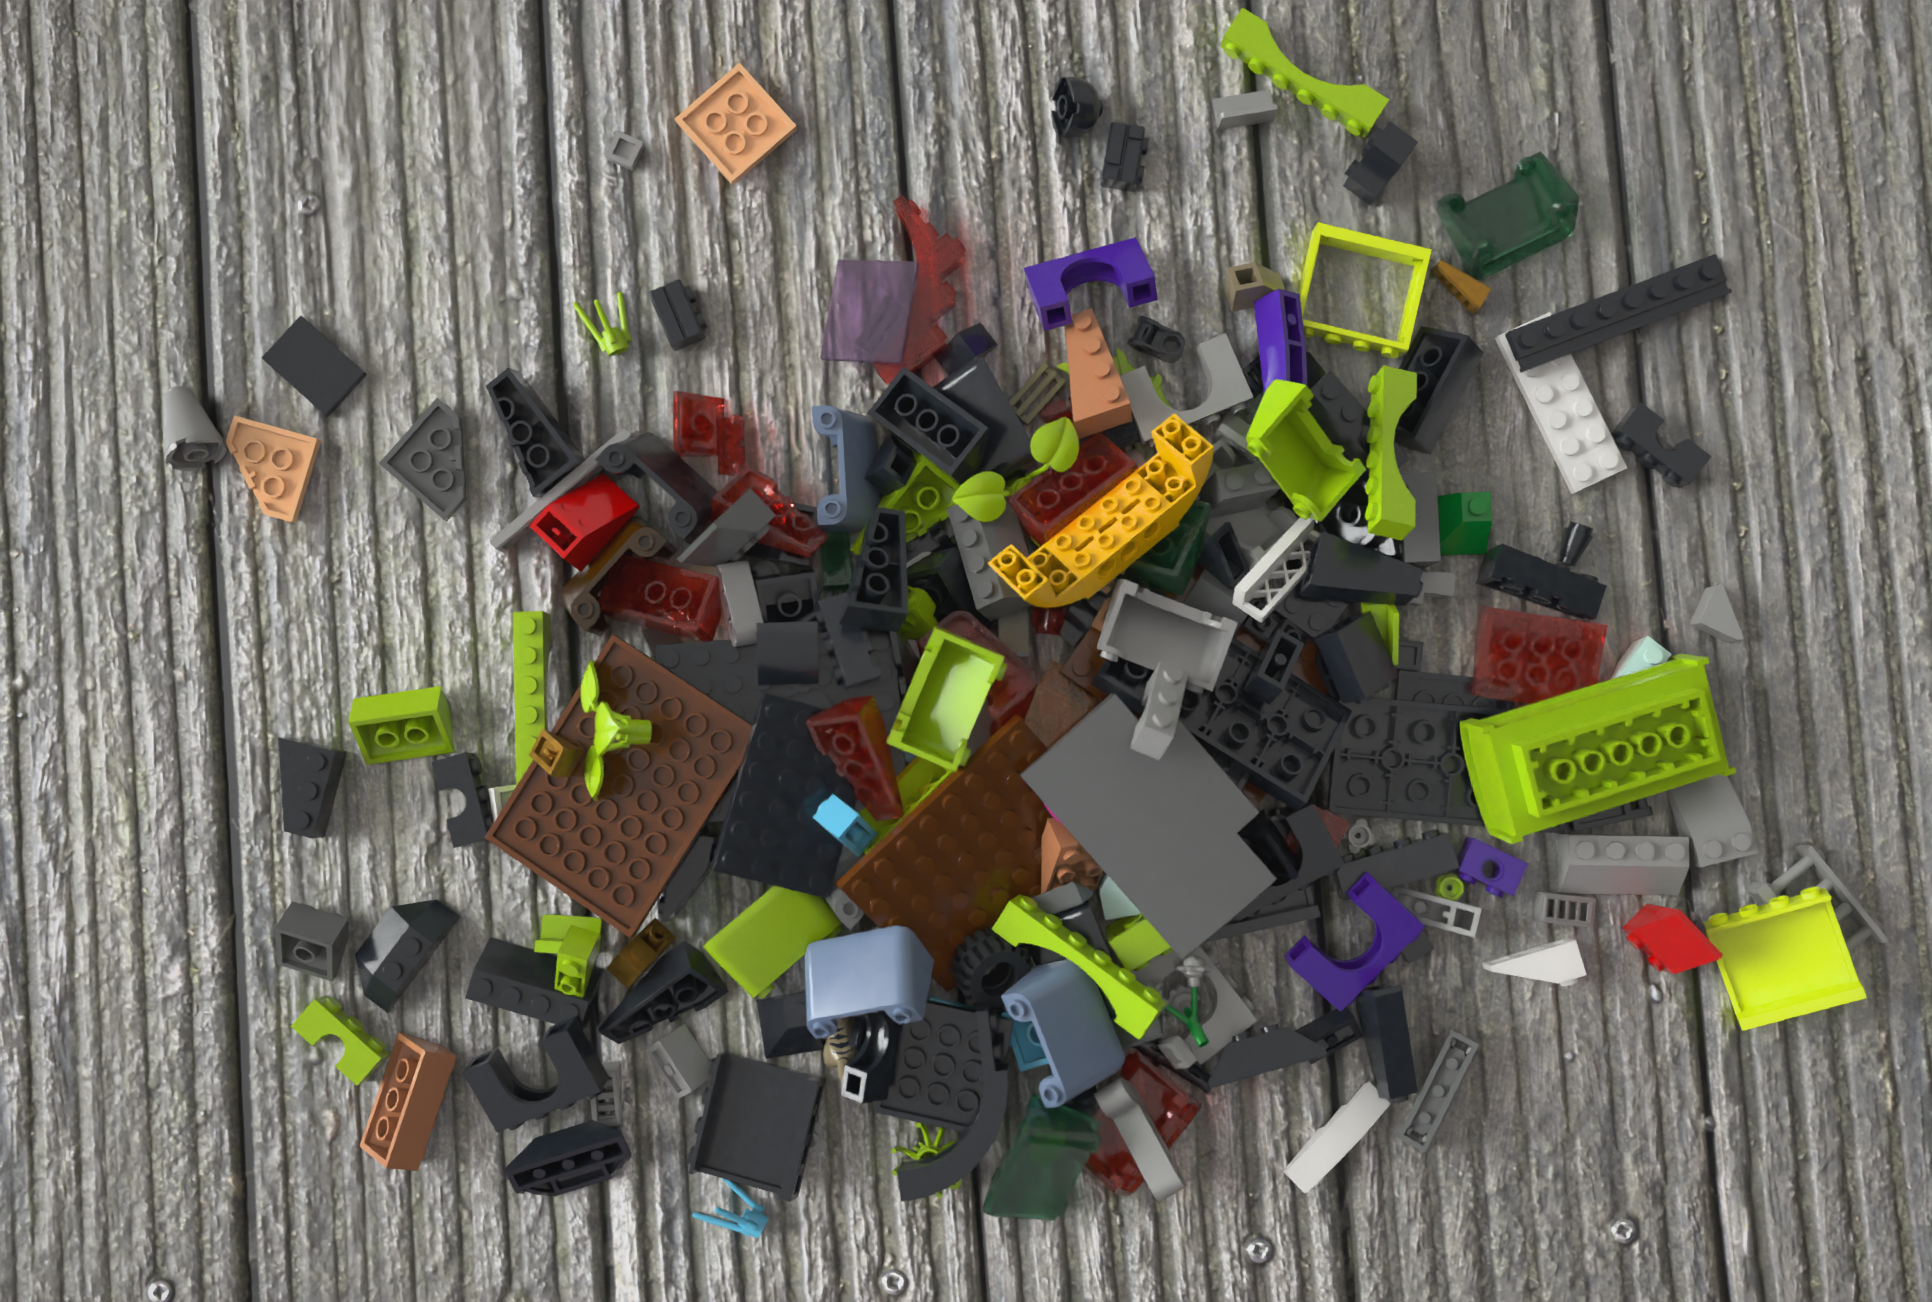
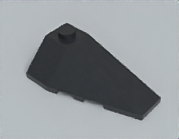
(672, 986)

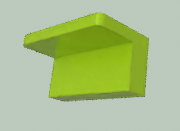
(1388, 624)
(556, 927)

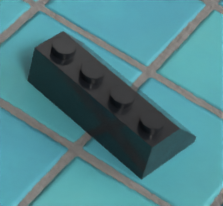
(1443, 370)
(932, 425)
(524, 983)

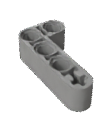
(1123, 1104)

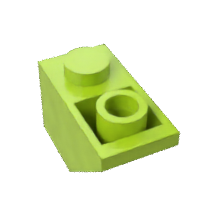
(576, 961)

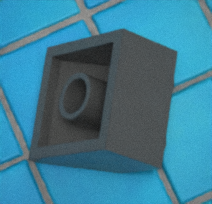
(311, 940)

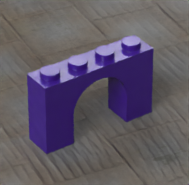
(1116, 263)
(1344, 979)

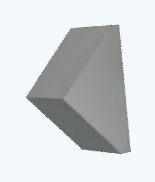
(1716, 616)

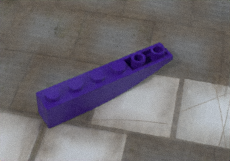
(1281, 337)

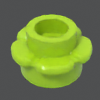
(1456, 884)

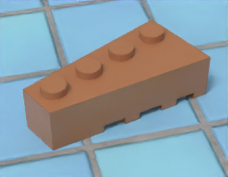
(1095, 385)

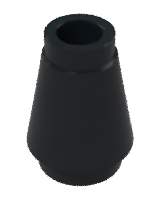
(1574, 543)

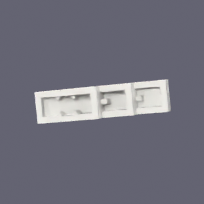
(1336, 1138)

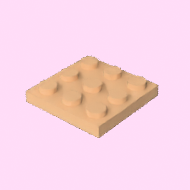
(736, 124)

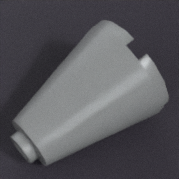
(188, 432)

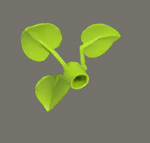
(984, 493)
(607, 730)

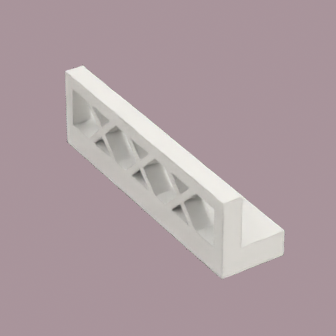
(1268, 568)

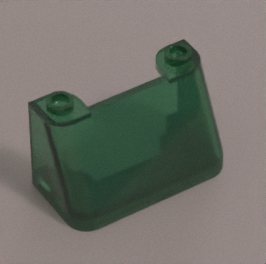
(1511, 219)
(1042, 1163)

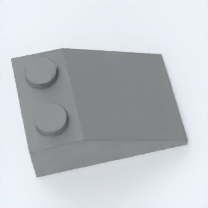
(1712, 820)

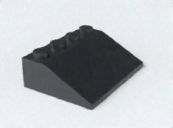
(1344, 420)

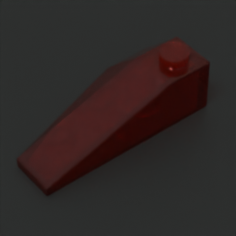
(789, 527)

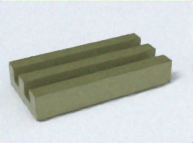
(1052, 375)

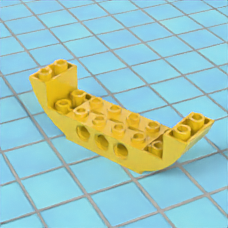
(1115, 527)

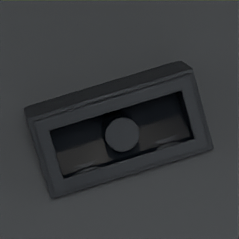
(1332, 1031)

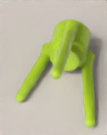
(613, 340)

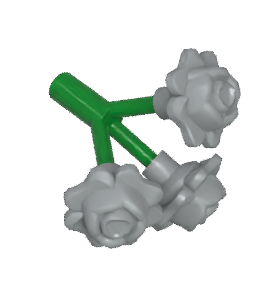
(1184, 999)

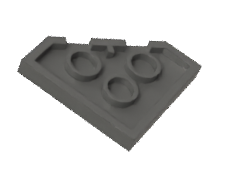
(432, 460)

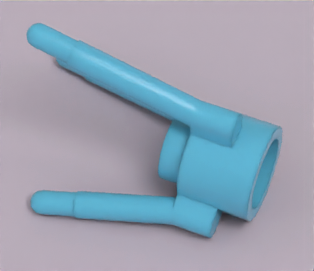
(750, 1223)

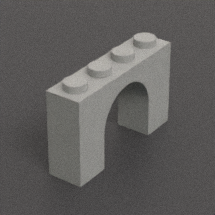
(1226, 391)
(1228, 1012)

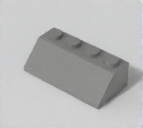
(1622, 864)

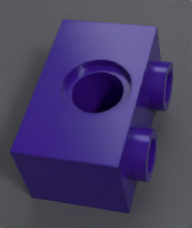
(1507, 869)

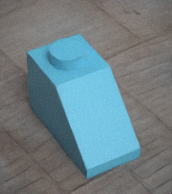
(845, 824)

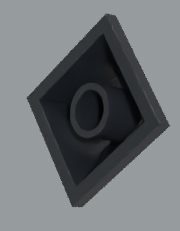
(785, 1026)

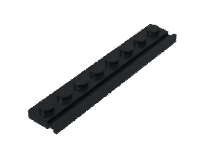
(1618, 313)

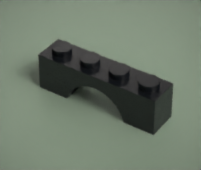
(869, 1073)

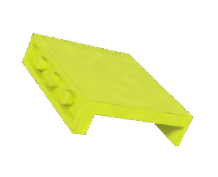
(1784, 958)

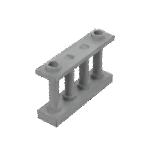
(1813, 858)

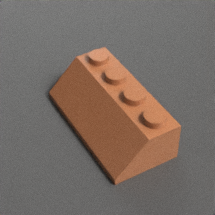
(408, 1102)

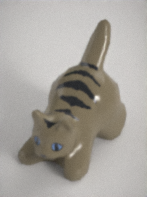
(836, 1049)

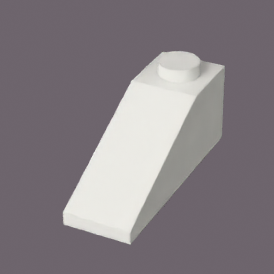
(1549, 962)

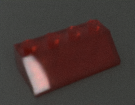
(1060, 497)
(662, 598)

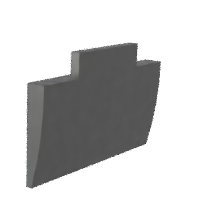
(1153, 823)

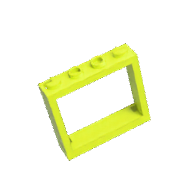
(1374, 247)

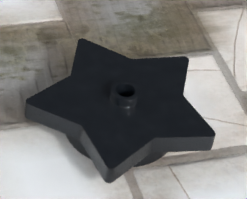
(1345, 524)

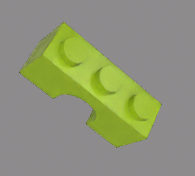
(362, 1052)

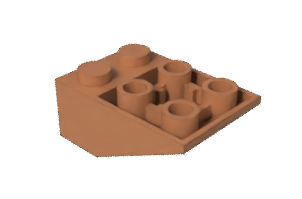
(1066, 860)

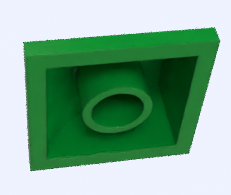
(1464, 523)

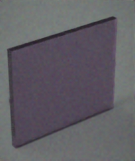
(869, 311)

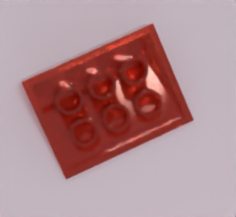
(1534, 654)

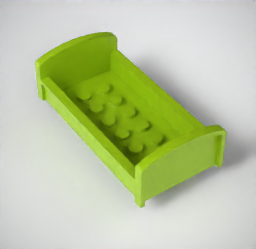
(1594, 748)

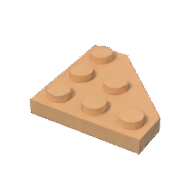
(273, 464)

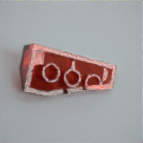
(858, 745)

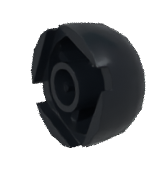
(1076, 107)

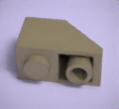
(1249, 283)

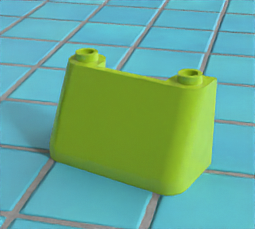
(1299, 452)
(945, 698)
(771, 937)

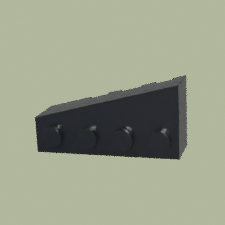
(537, 437)
(879, 580)
(1541, 582)

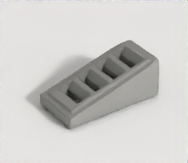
(1542, 903)
(614, 1080)

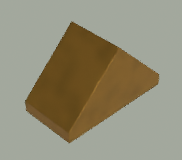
(555, 754)

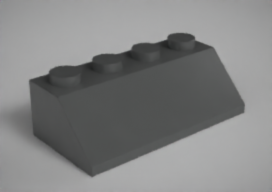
(978, 545)

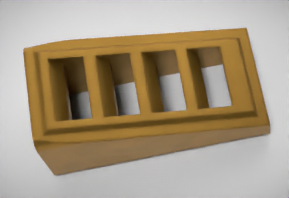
(1462, 286)

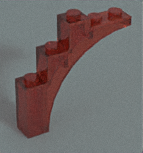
(932, 298)

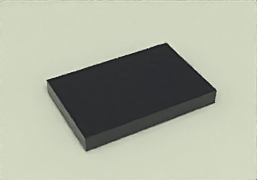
(314, 366)

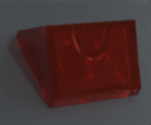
(695, 424)

